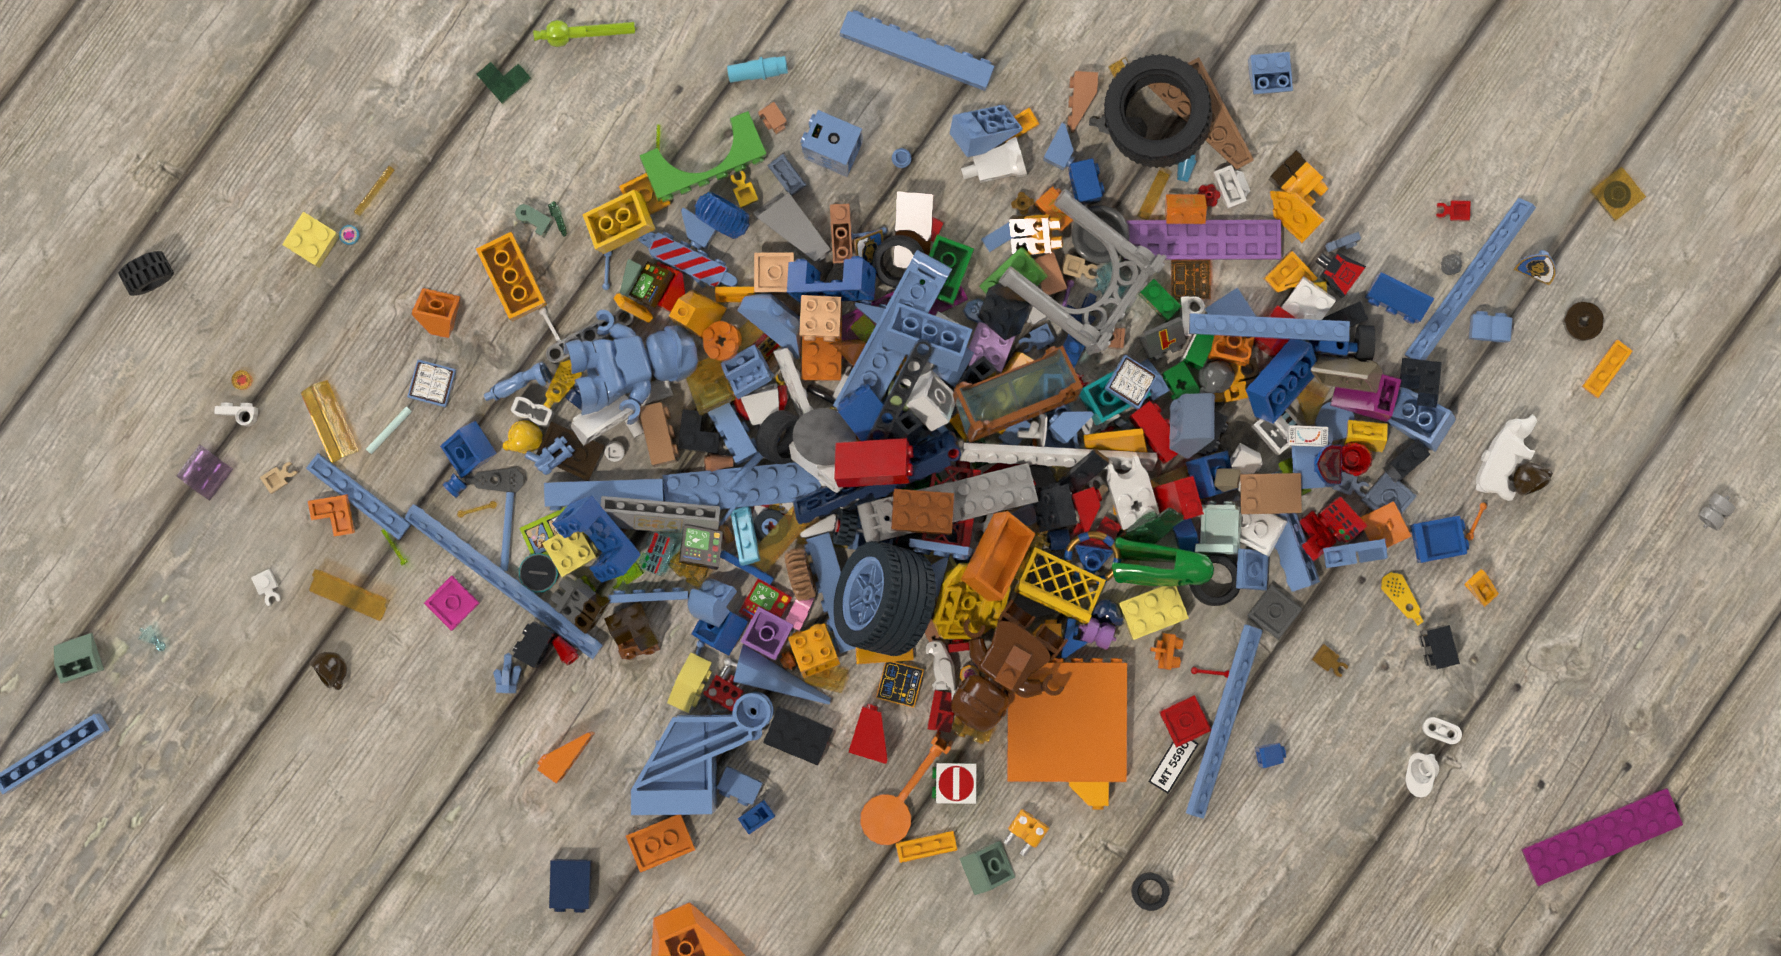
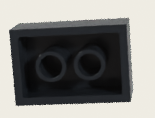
(798, 735)

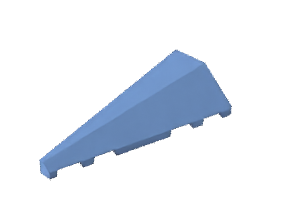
(762, 673)

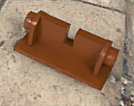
(629, 650)

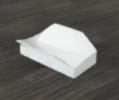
(1231, 186)

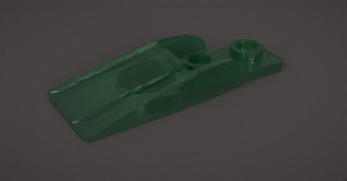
(1152, 527)

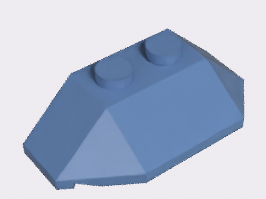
(774, 320)

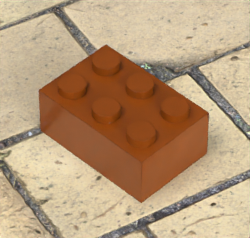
(922, 511)

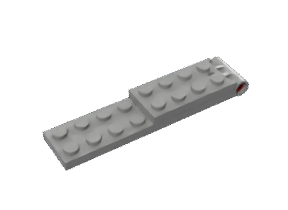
(972, 499)

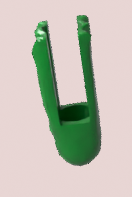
(1189, 566)

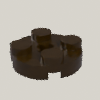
(1583, 309)

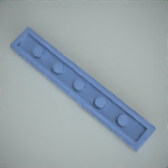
(358, 496)

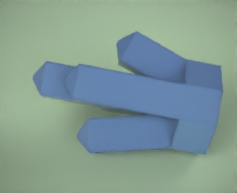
(507, 680)

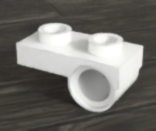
(230, 410)

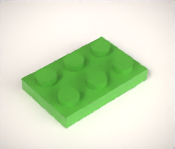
(1021, 262)

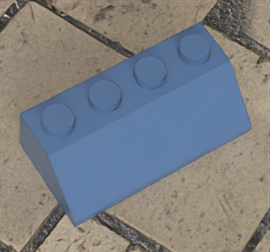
(946, 337)

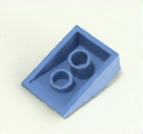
(1421, 422)

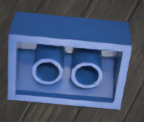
(1398, 298)

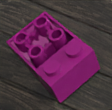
(1370, 404)

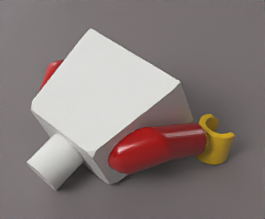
(762, 402)

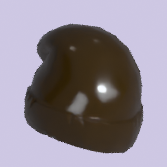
(1530, 478)
(330, 669)

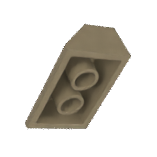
(1347, 373)

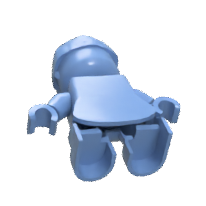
(627, 366)

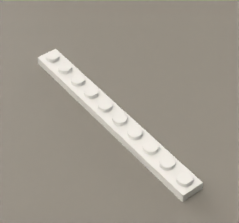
(1049, 455)

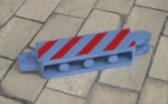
(688, 261)

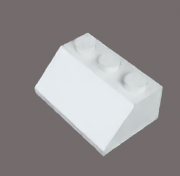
(593, 425)

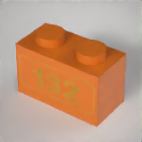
(1046, 206)
(1185, 209)

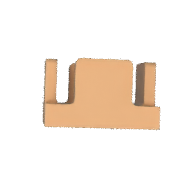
(771, 272)

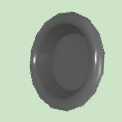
(1089, 246)

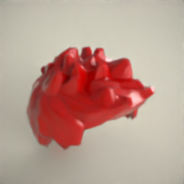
(1356, 458)

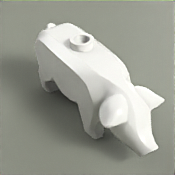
(1503, 455)

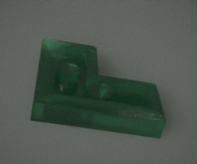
(503, 86)

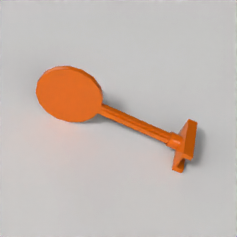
(887, 817)

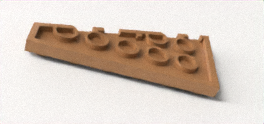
(1223, 132)

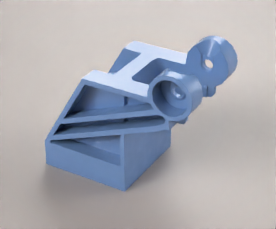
(683, 767)

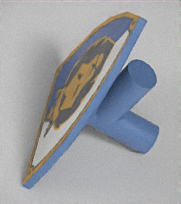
(1538, 267)

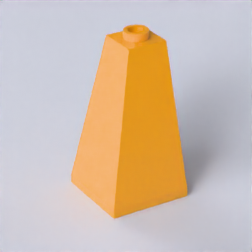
(696, 312)

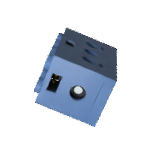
(831, 143)

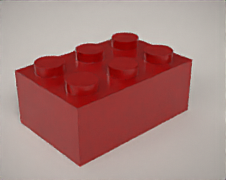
(1155, 430)

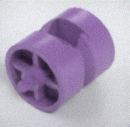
(1100, 633)

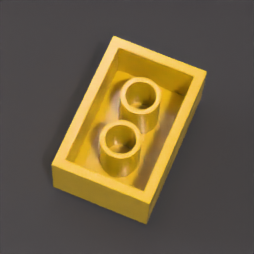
(618, 222)

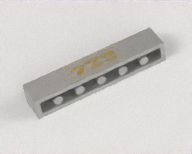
(659, 515)

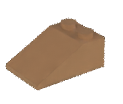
(1271, 493)

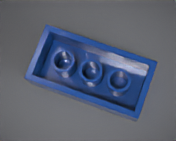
(1282, 380)

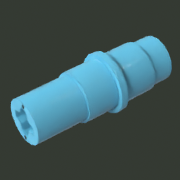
(757, 69)

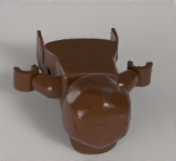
(981, 700)

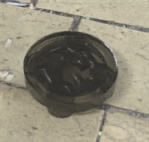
(1237, 433)

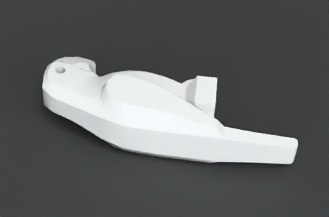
(942, 667)

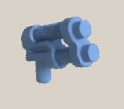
(546, 461)

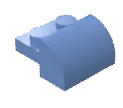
(746, 371)
(711, 601)

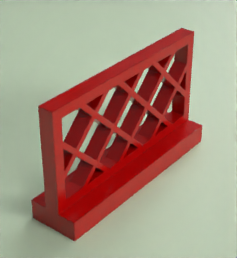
(965, 527)

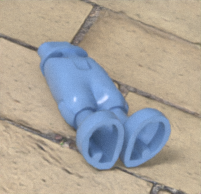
(509, 386)

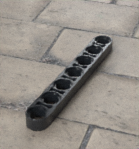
(897, 390)

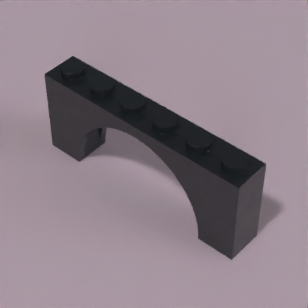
(914, 430)

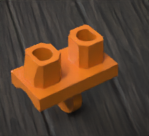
(1165, 651)

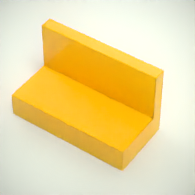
(1367, 433)

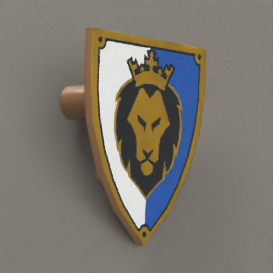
(866, 245)

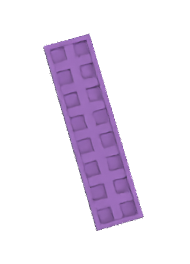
(1209, 241)

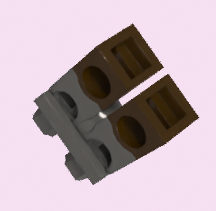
(579, 603)

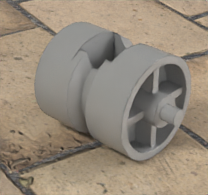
(1719, 508)

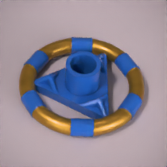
(1092, 556)

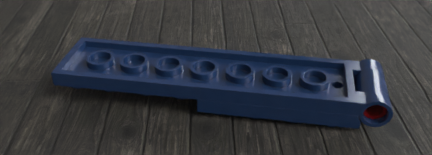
(927, 458)

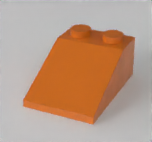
(558, 762)

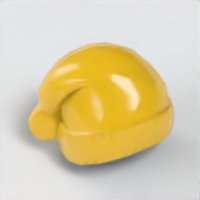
(523, 437)

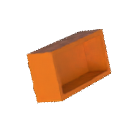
(998, 556)

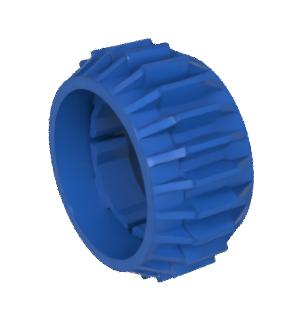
(722, 215)

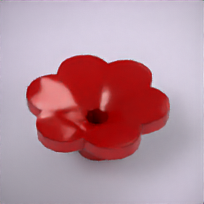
(1214, 194)

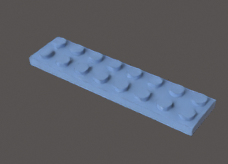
(759, 487)

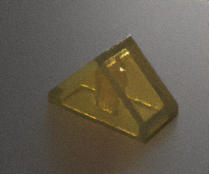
(1310, 405)

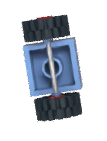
(850, 533)

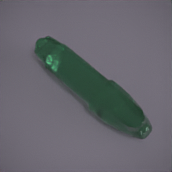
(557, 214)

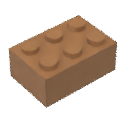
(659, 434)

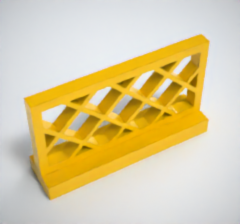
(1053, 601)

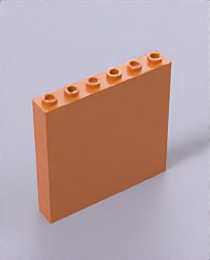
(1073, 733)

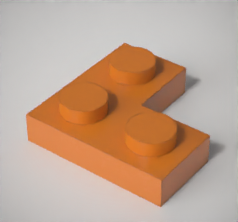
(337, 509)

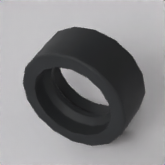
(1365, 339)
(1150, 906)

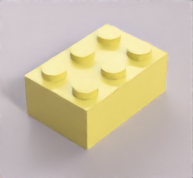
(1153, 611)

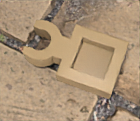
(1075, 267)
(276, 479)

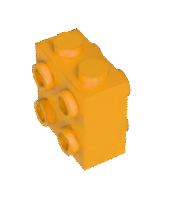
(813, 650)

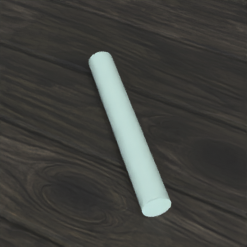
(388, 430)

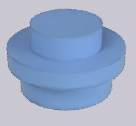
(901, 158)

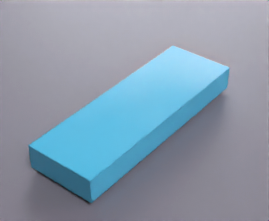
(745, 536)

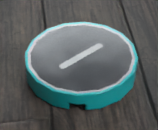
(538, 572)

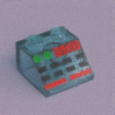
(658, 553)

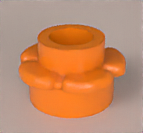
(788, 660)

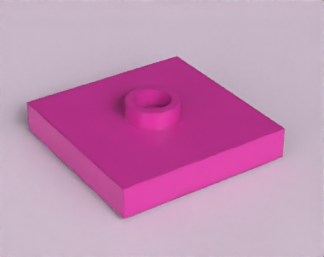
(451, 602)

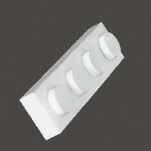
(792, 379)

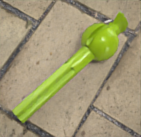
(558, 32)

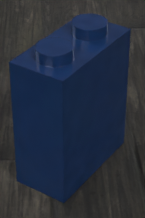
(570, 885)

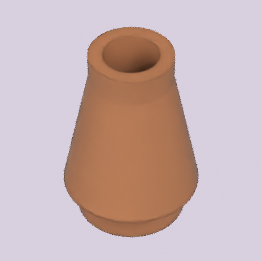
(717, 462)

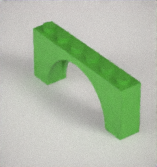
(669, 181)

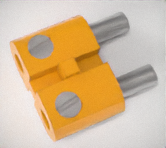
(1027, 828)

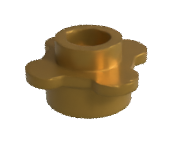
(1022, 198)

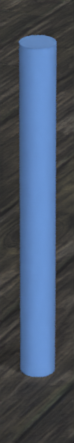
(743, 472)
(507, 531)

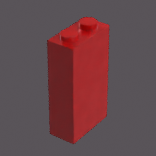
(873, 463)

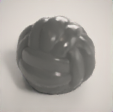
(1451, 264)

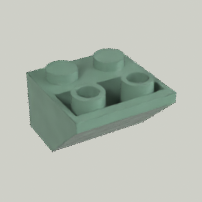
(77, 659)

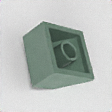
(987, 868)

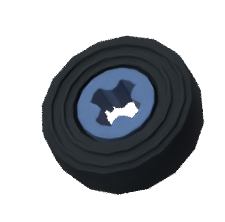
(763, 519)

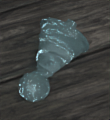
(149, 636)

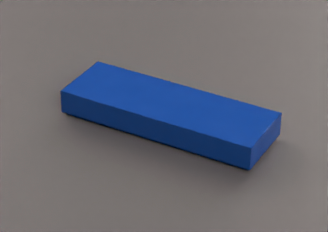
(748, 568)

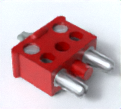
(719, 696)

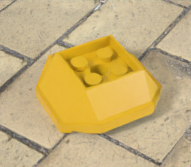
(959, 602)

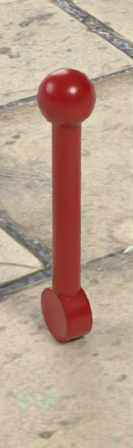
(1194, 670)

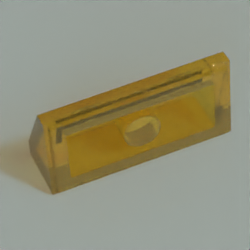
(829, 679)

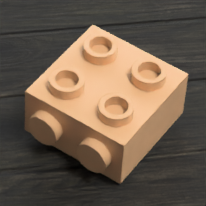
(820, 318)

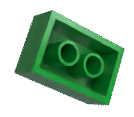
(956, 257)

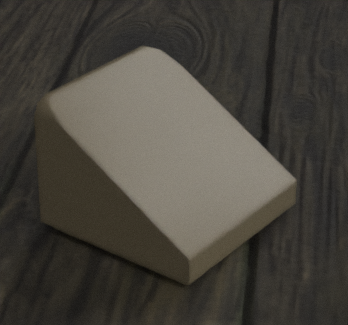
(1227, 479)

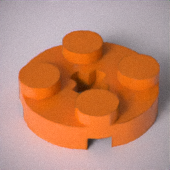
(711, 340)

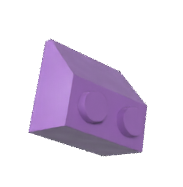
(767, 633)

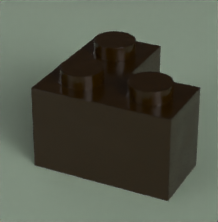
(632, 624)

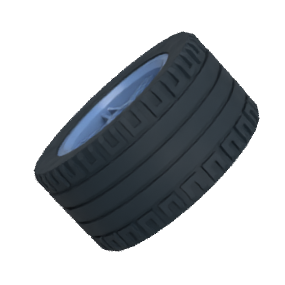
(884, 598)

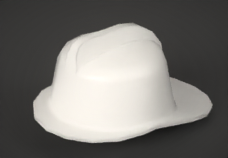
(1421, 774)

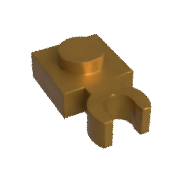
(1327, 659)

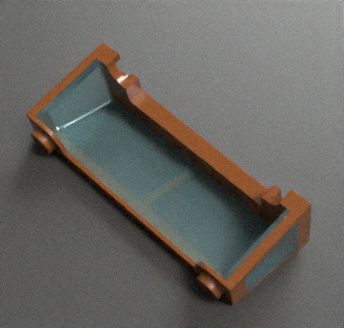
(1017, 394)

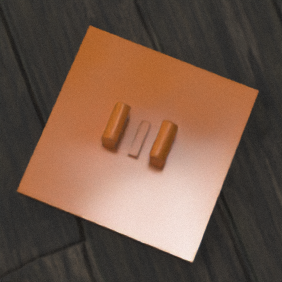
(1386, 524)

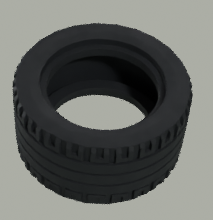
(1149, 71)

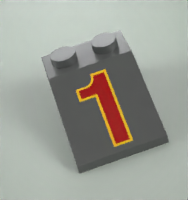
(1163, 339)

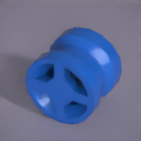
(454, 485)

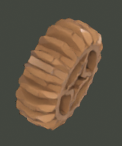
(800, 574)

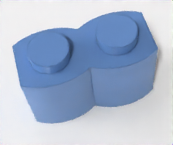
(1490, 328)

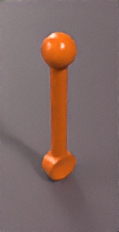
(1470, 536)

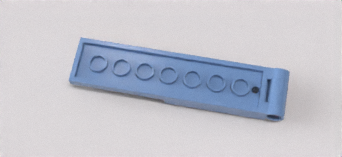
(878, 363)

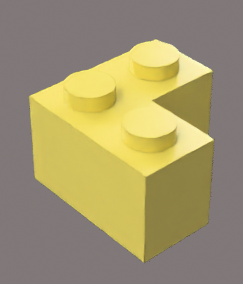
(689, 683)

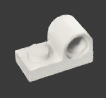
(1185, 311)

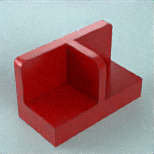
(941, 712)

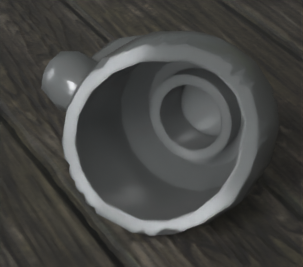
(1216, 377)

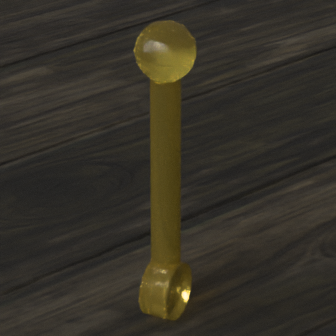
(492, 505)

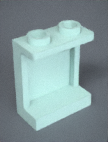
(1220, 528)

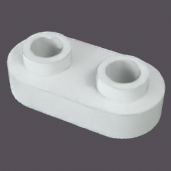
(1441, 730)

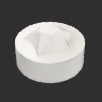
(614, 451)

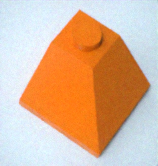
(436, 311)

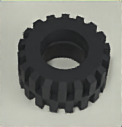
(146, 273)

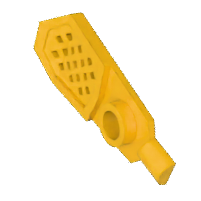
(558, 383)
(1403, 599)

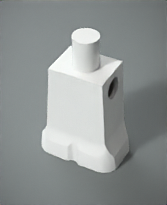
(997, 163)

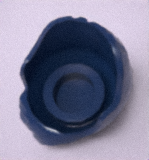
(1108, 612)

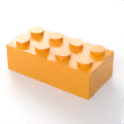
(511, 276)

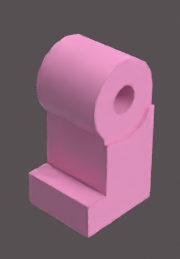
(799, 613)

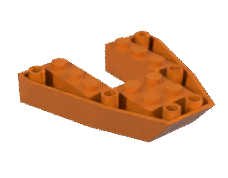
(690, 933)

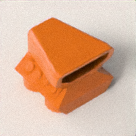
(1232, 349)

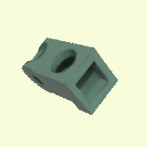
(529, 215)

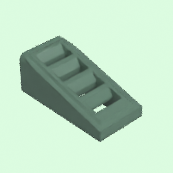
(630, 277)

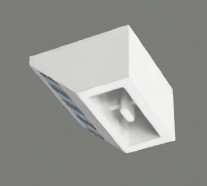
(1276, 434)

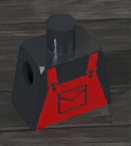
(1339, 272)

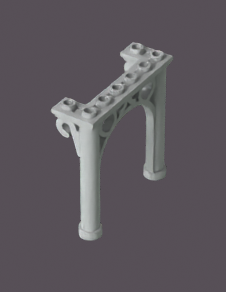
(1092, 337)

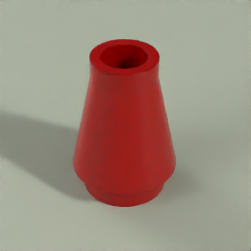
(565, 651)

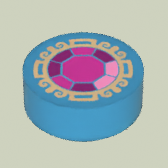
(349, 235)

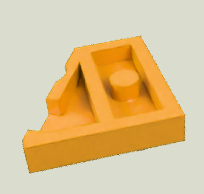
(1288, 273)

